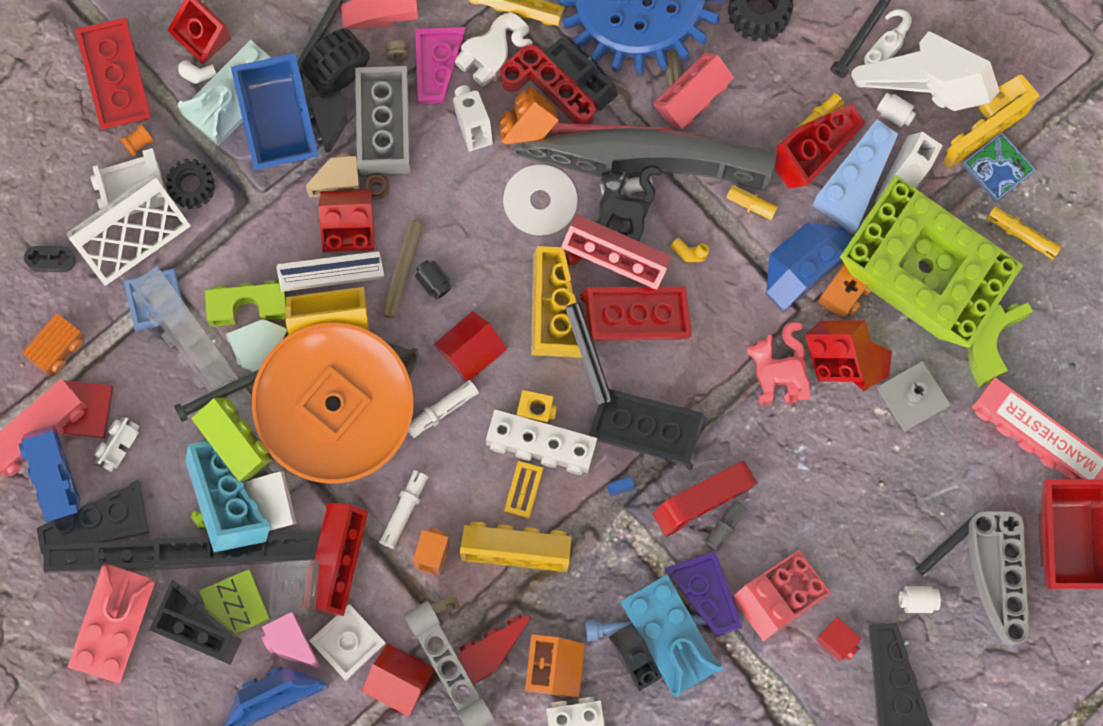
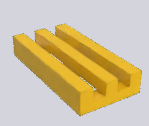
(518, 512)

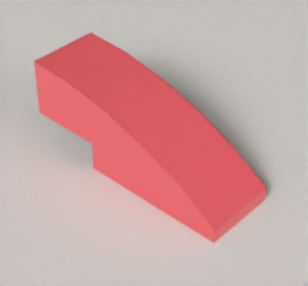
(377, 13)

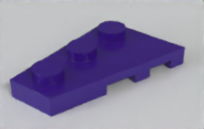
(707, 591)

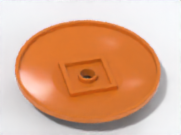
(293, 394)

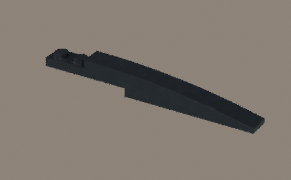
(176, 553)

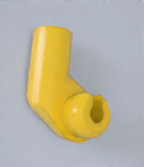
(690, 254)

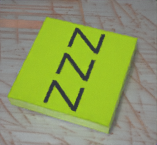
(236, 602)

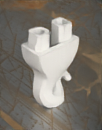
(490, 50)

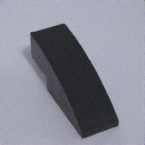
(583, 73)

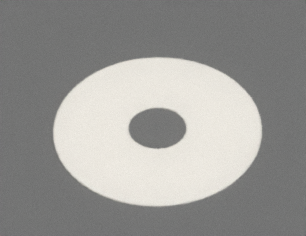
(536, 221)

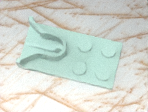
(216, 105)

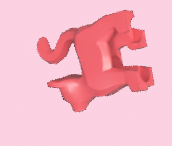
(781, 371)

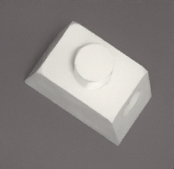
(472, 118)

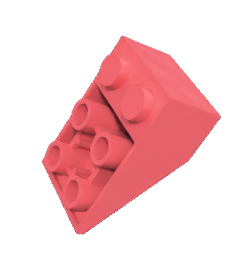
(780, 595)

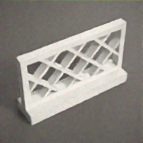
(115, 211)

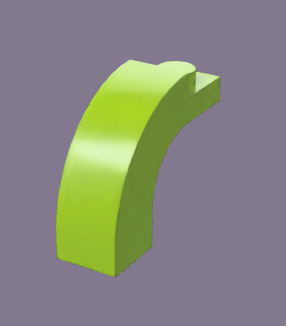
(983, 354)

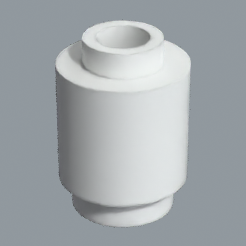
(896, 110)
(919, 599)

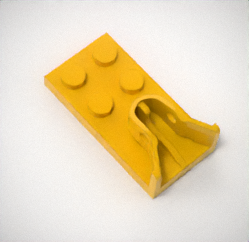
(1000, 115)

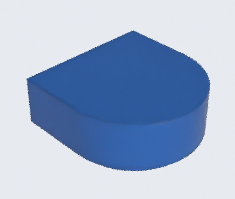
(621, 486)

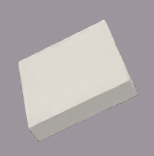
(347, 642)

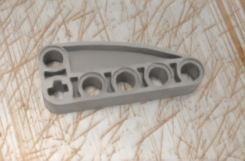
(990, 569)

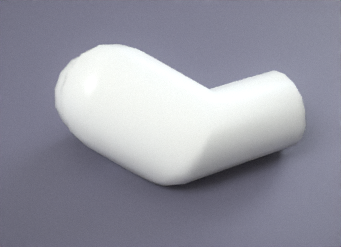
(194, 73)

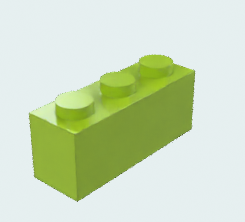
(232, 438)

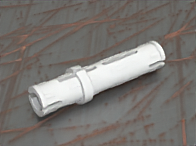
(433, 414)
(408, 499)

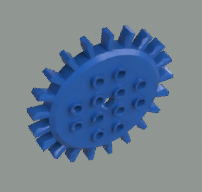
(660, 33)

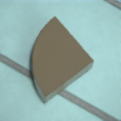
(445, 606)

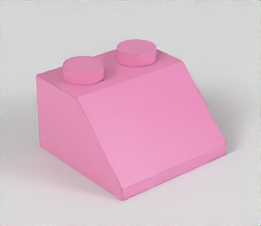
(289, 641)

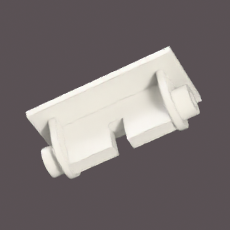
(109, 451)

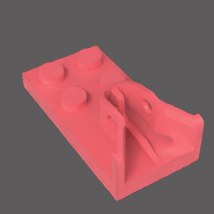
(111, 623)

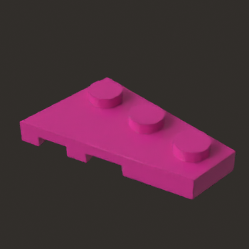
(436, 61)

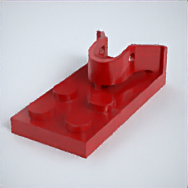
(113, 73)
(637, 313)

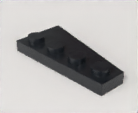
(105, 520)
(895, 683)

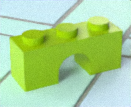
(224, 302)

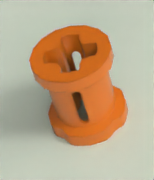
(136, 140)

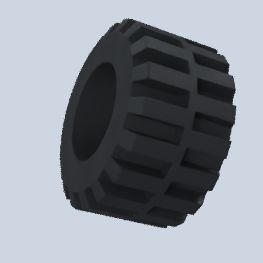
(760, 25)
(333, 61)

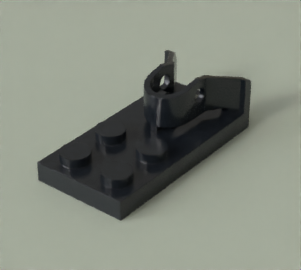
(648, 427)

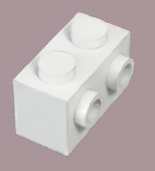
(585, 713)

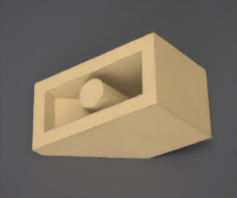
(336, 175)

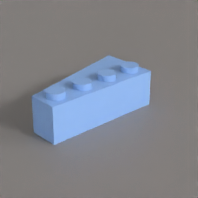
(853, 183)

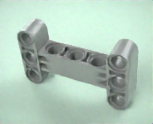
(427, 627)

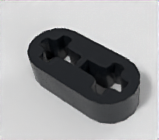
(50, 253)

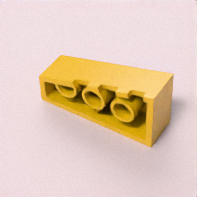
(550, 295)

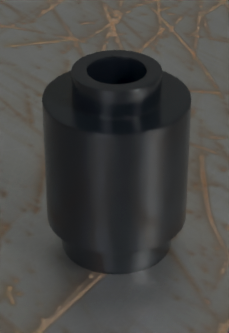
(433, 279)

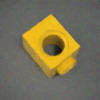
(528, 399)

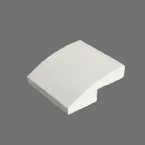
(272, 498)

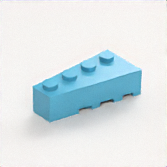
(224, 504)

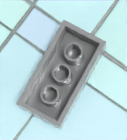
(382, 120)

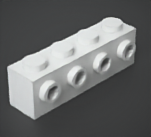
(540, 441)

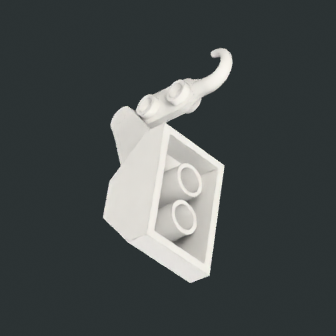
(941, 68)

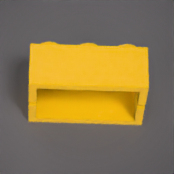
(335, 306)

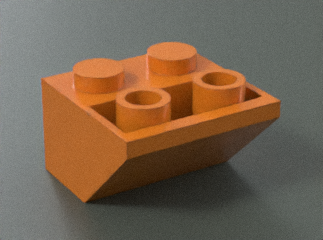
(528, 119)
(554, 666)

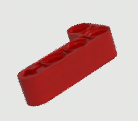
(552, 88)
(703, 497)

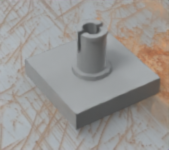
(913, 396)

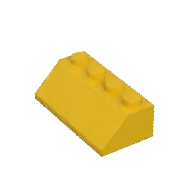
(515, 548)

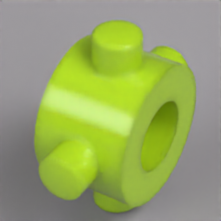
(198, 519)

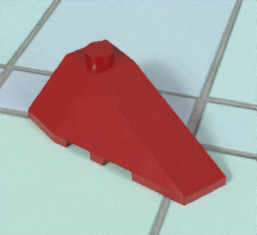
(815, 144)

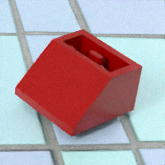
(346, 220)
(840, 350)

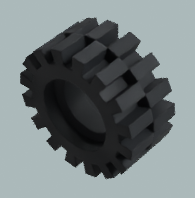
(190, 198)

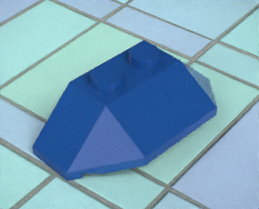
(804, 262)
(271, 695)

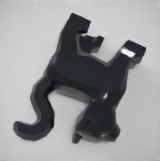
(627, 208)

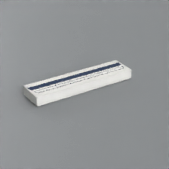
(330, 271)

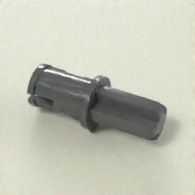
(725, 526)

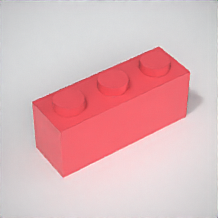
(693, 91)

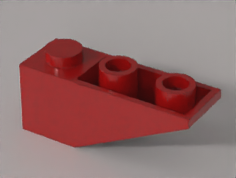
(487, 656)

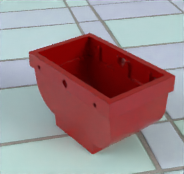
(1072, 534)

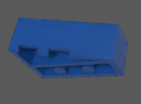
(50, 473)

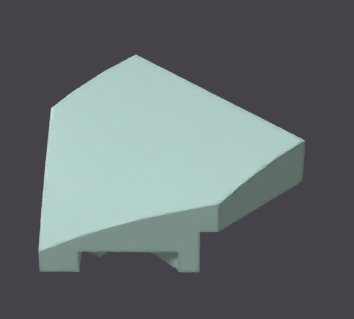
(255, 342)

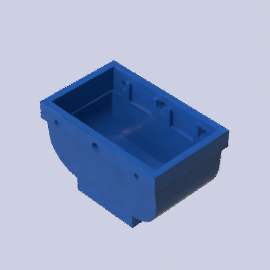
(274, 111)

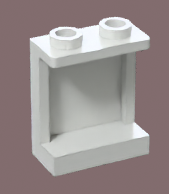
(121, 177)

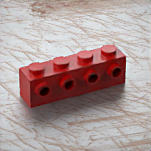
(338, 556)

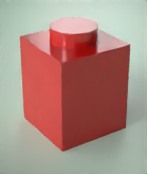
(839, 640)

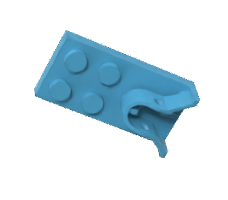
(670, 635)

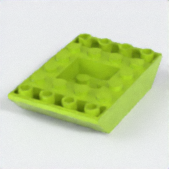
(965, 268)

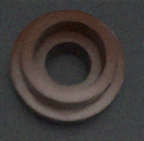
(380, 180)

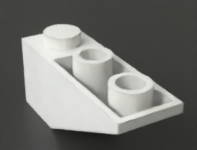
(913, 160)

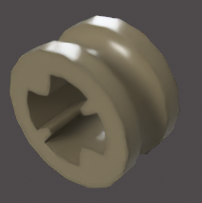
(397, 50)

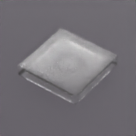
(294, 588)

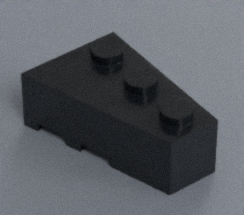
(194, 625)

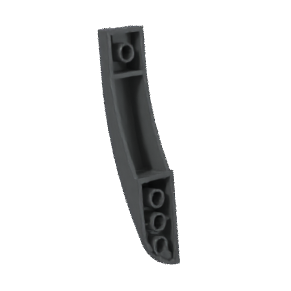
(636, 148)

